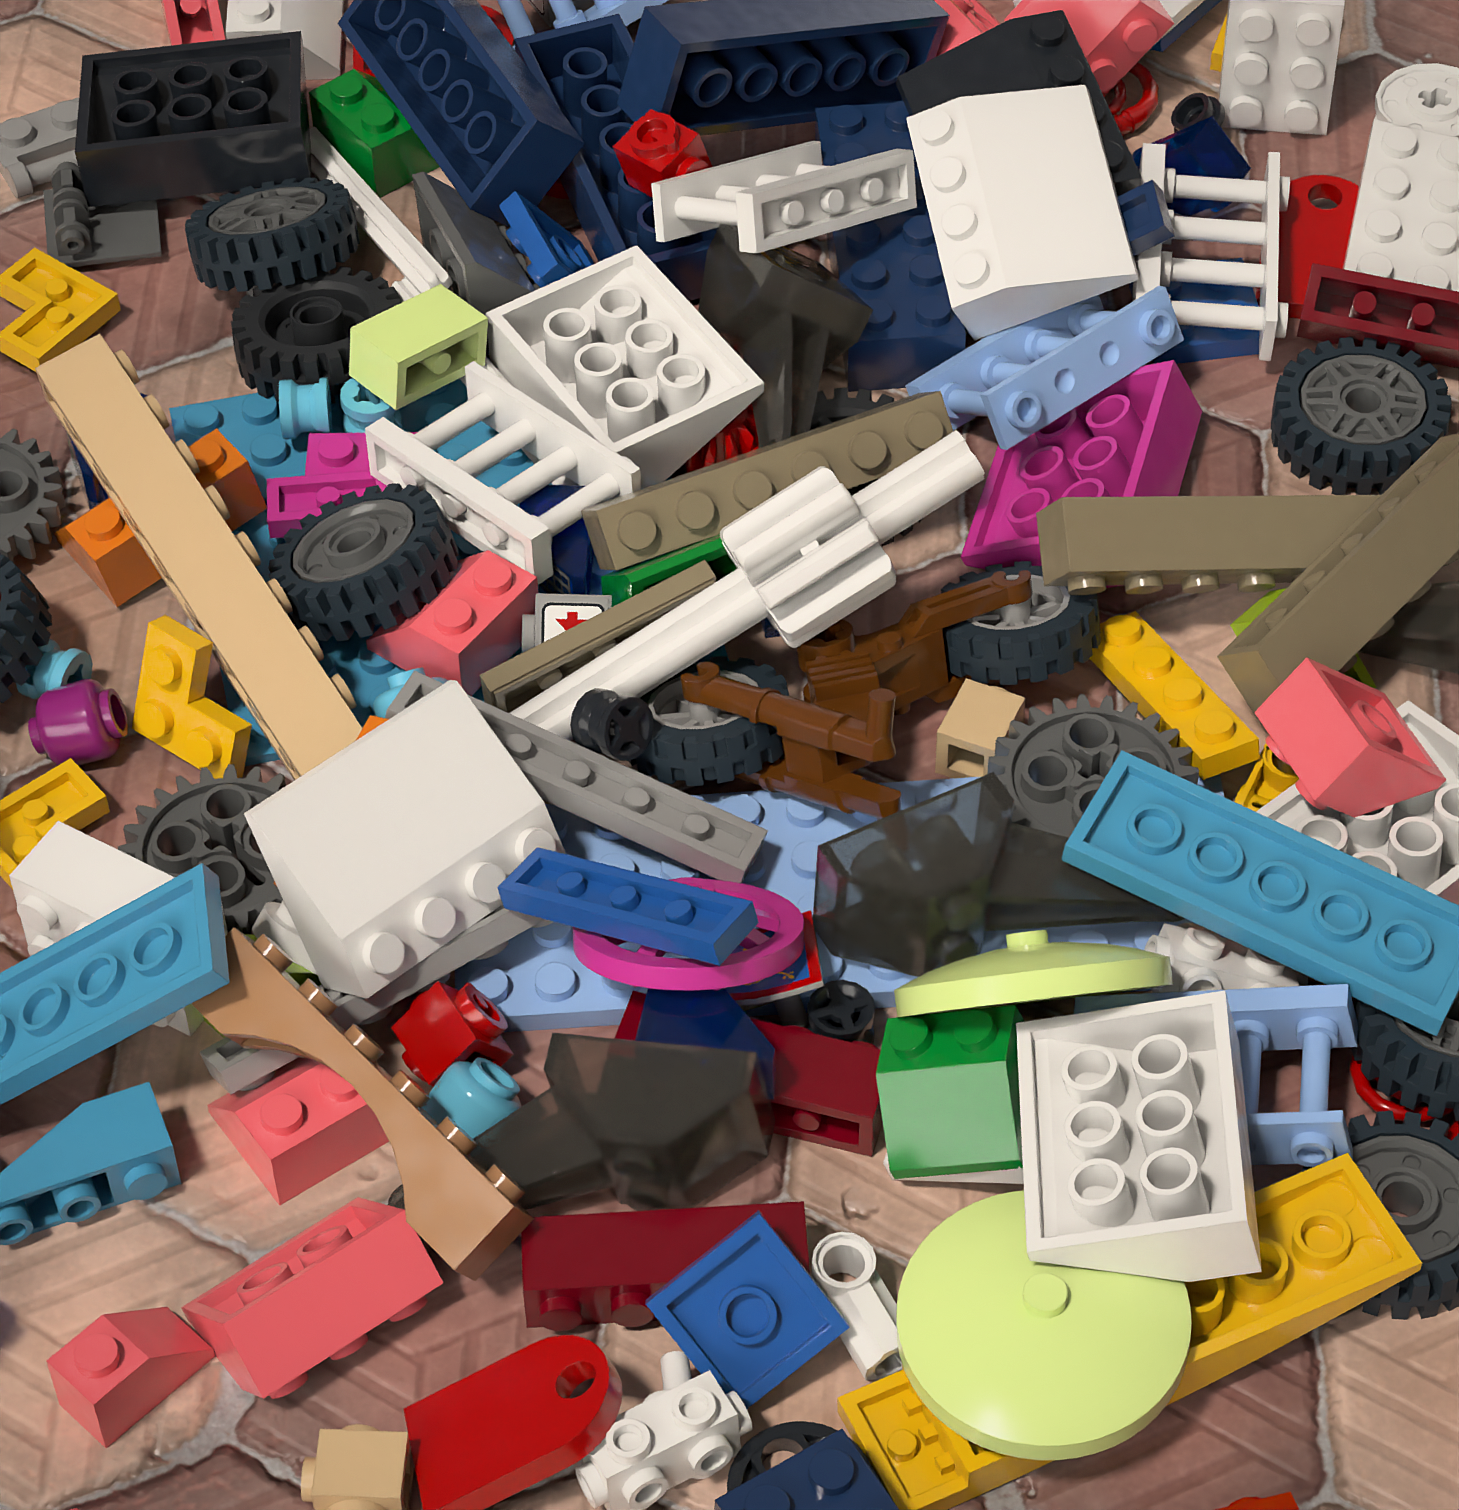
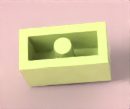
(417, 346)

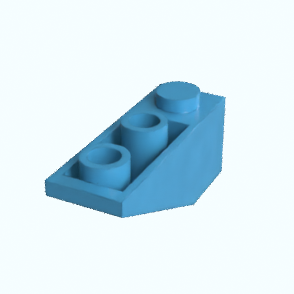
(88, 1163)

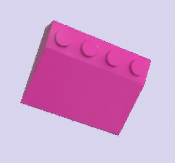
(1114, 445)

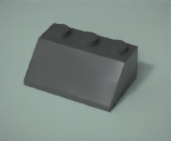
(469, 248)

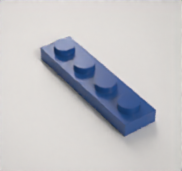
(629, 905)

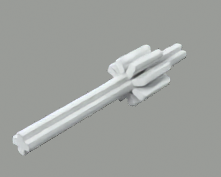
(798, 562)

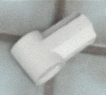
(862, 1302)

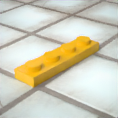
(1162, 683)

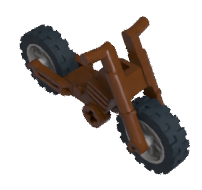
(737, 716)

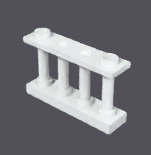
(784, 196)
(1159, 268)
(487, 514)

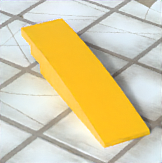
(1321, 1254)

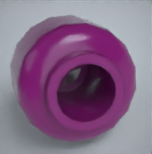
(78, 723)

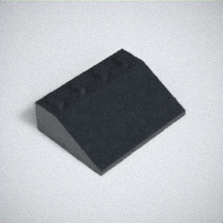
(1015, 57)
(192, 119)

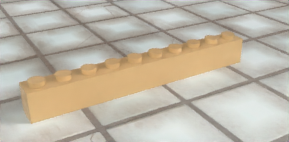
(198, 555)

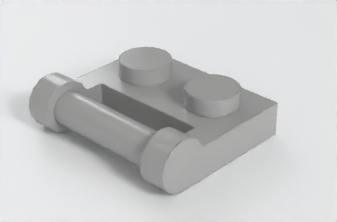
(36, 145)

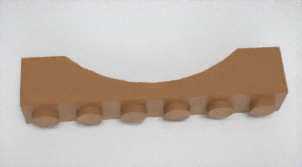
(447, 1194)

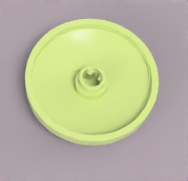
(1031, 973)
(1035, 1350)

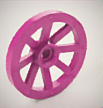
(651, 970)

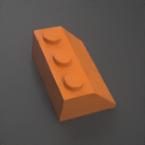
(110, 551)

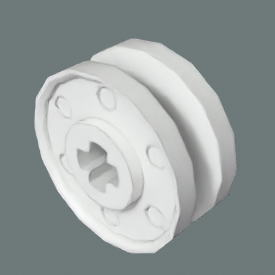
(1421, 98)

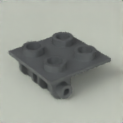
(98, 233)

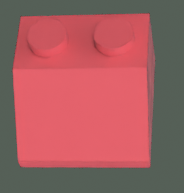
(1108, 31)
(467, 626)
(1345, 742)
(298, 1127)

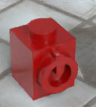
(659, 150)
(449, 1028)

